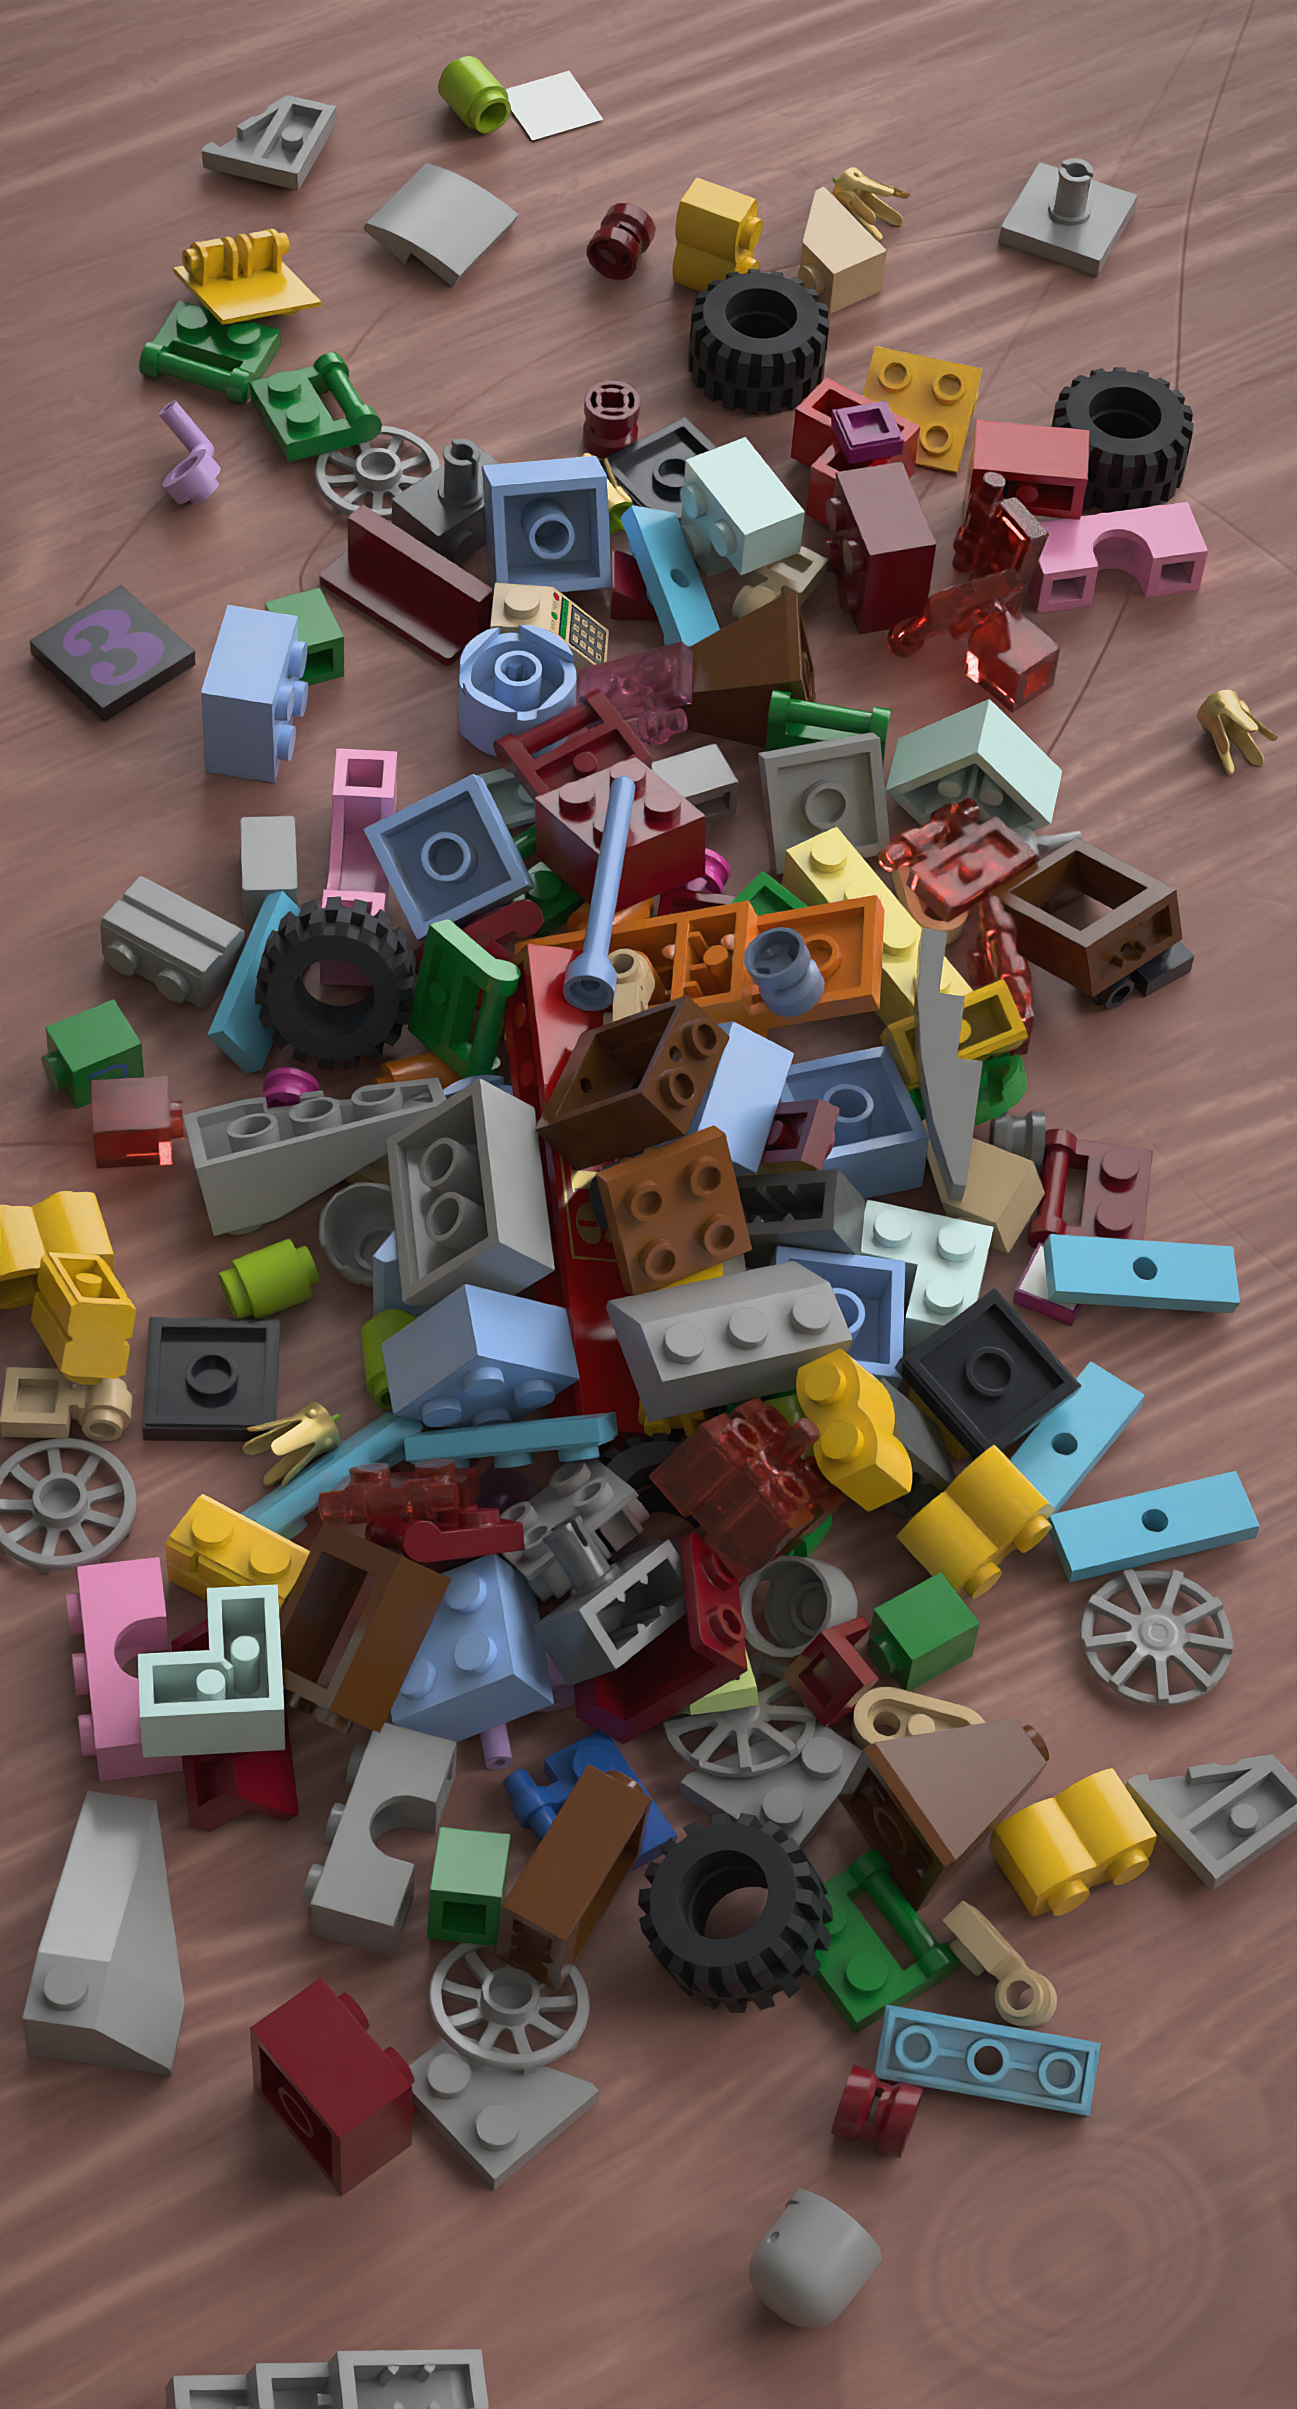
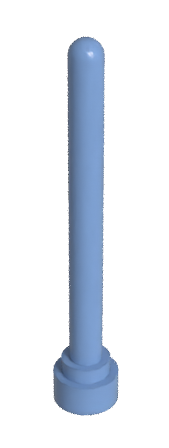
(591, 977)

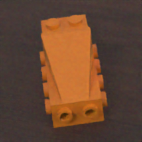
(704, 957)

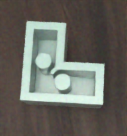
(737, 511)
(977, 758)
(941, 1259)
(222, 1695)

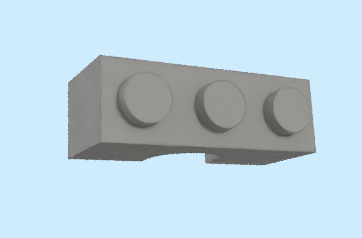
(396, 1784)

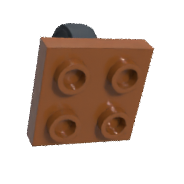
(671, 1210)

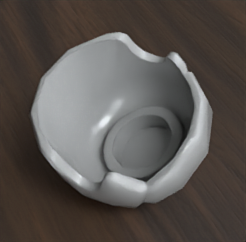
(355, 1228)

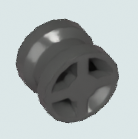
(1020, 1135)

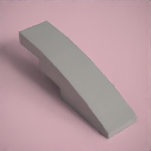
(946, 1082)
(346, 2382)

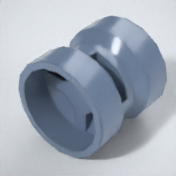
(784, 971)

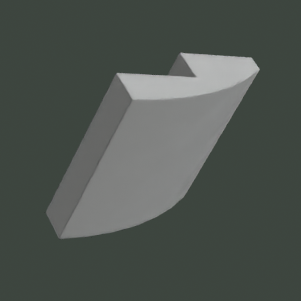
(441, 222)

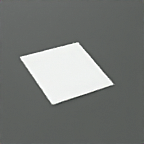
(551, 105)

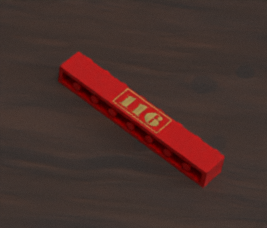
(586, 1274)

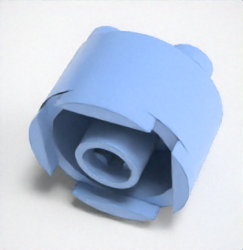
(513, 684)

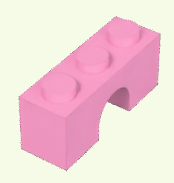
(1151, 543)
(120, 1617)

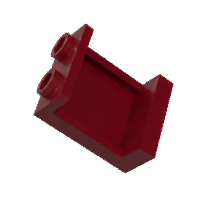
(681, 1663)

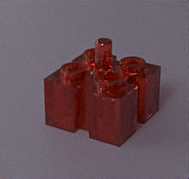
(750, 1485)

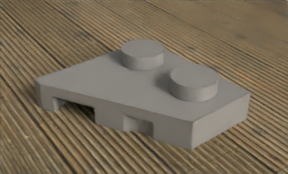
(276, 144)
(1221, 1814)
(496, 2114)

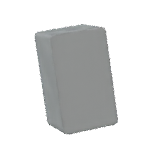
(703, 780)
(267, 861)

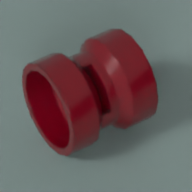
(621, 241)
(610, 417)
(893, 2115)

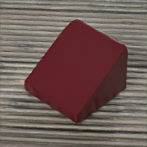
(628, 590)

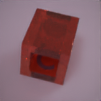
(1011, 659)
(134, 1122)

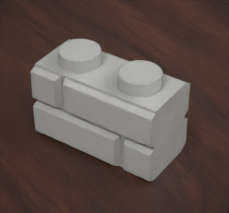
(171, 943)

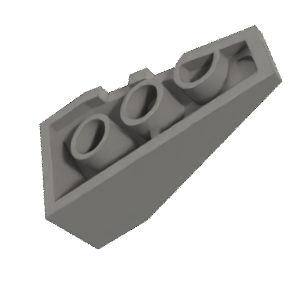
(271, 1160)
(109, 1956)

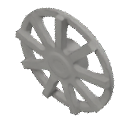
(375, 472)
(63, 1504)
(1157, 1636)
(745, 1727)
(508, 2003)

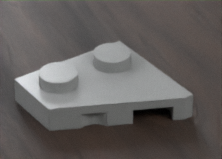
(793, 1797)

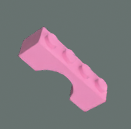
(360, 797)

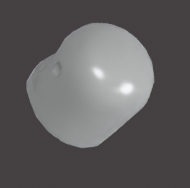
(799, 1604)
(812, 2262)

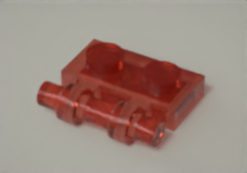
(998, 537)
(964, 870)
(998, 959)
(419, 1493)

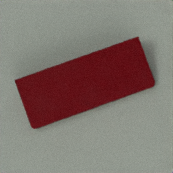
(409, 587)
(232, 1783)

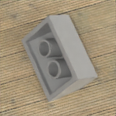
(469, 1197)
(726, 1337)

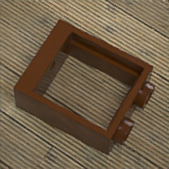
(1090, 959)
(666, 1046)
(381, 1643)
(573, 1876)

